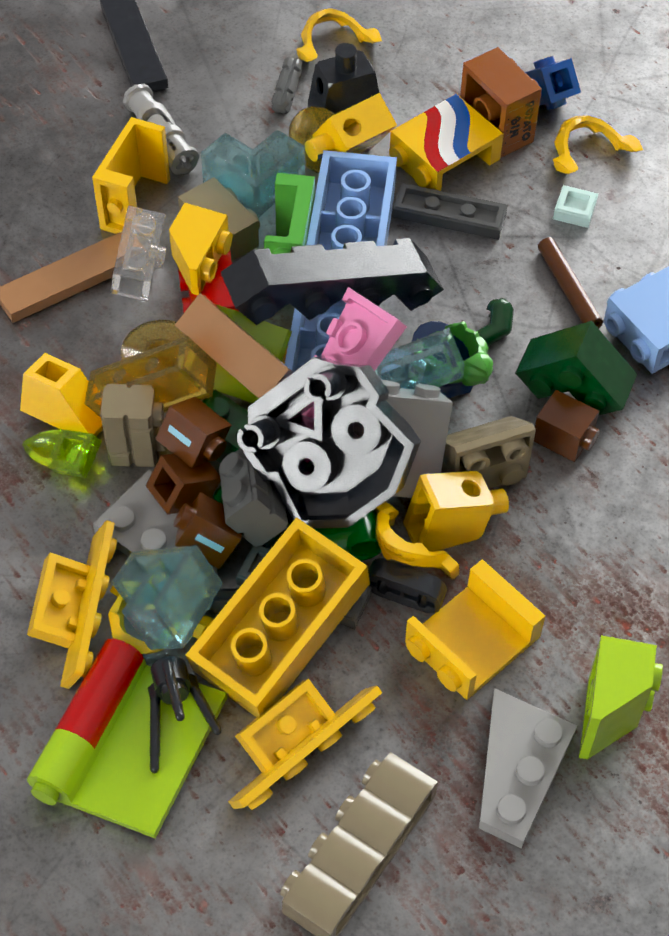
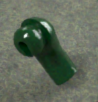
(500, 321)

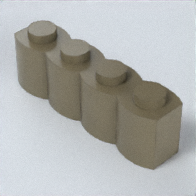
(359, 847)

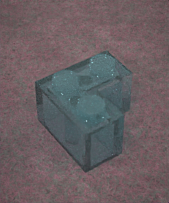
(253, 171)
(425, 361)
(166, 593)

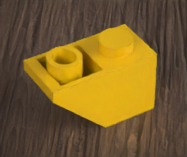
(197, 244)
(57, 395)

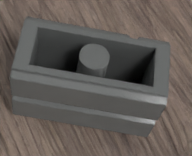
(249, 502)

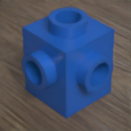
(556, 80)

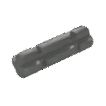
(286, 85)

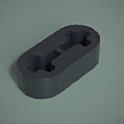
(407, 585)

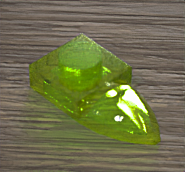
(63, 451)

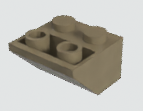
(494, 449)

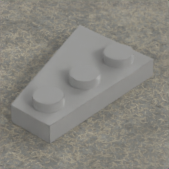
(520, 765)

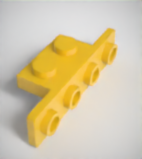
(69, 601)
(290, 732)

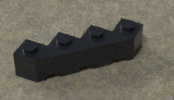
(318, 277)

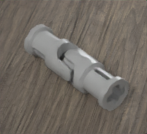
(141, 102)

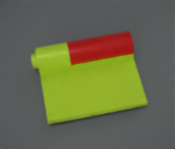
(103, 745)

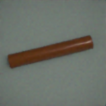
(569, 282)

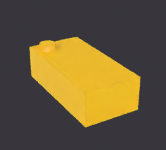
(279, 618)

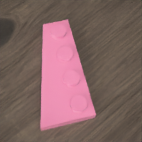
(360, 335)

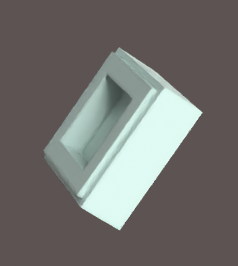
(575, 206)

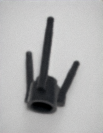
(173, 686)

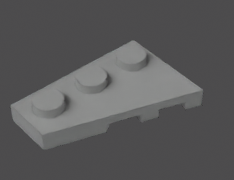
(140, 521)

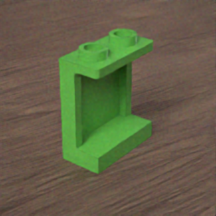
(293, 212)

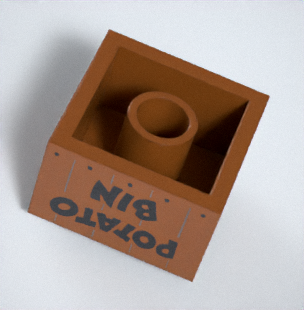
(503, 96)

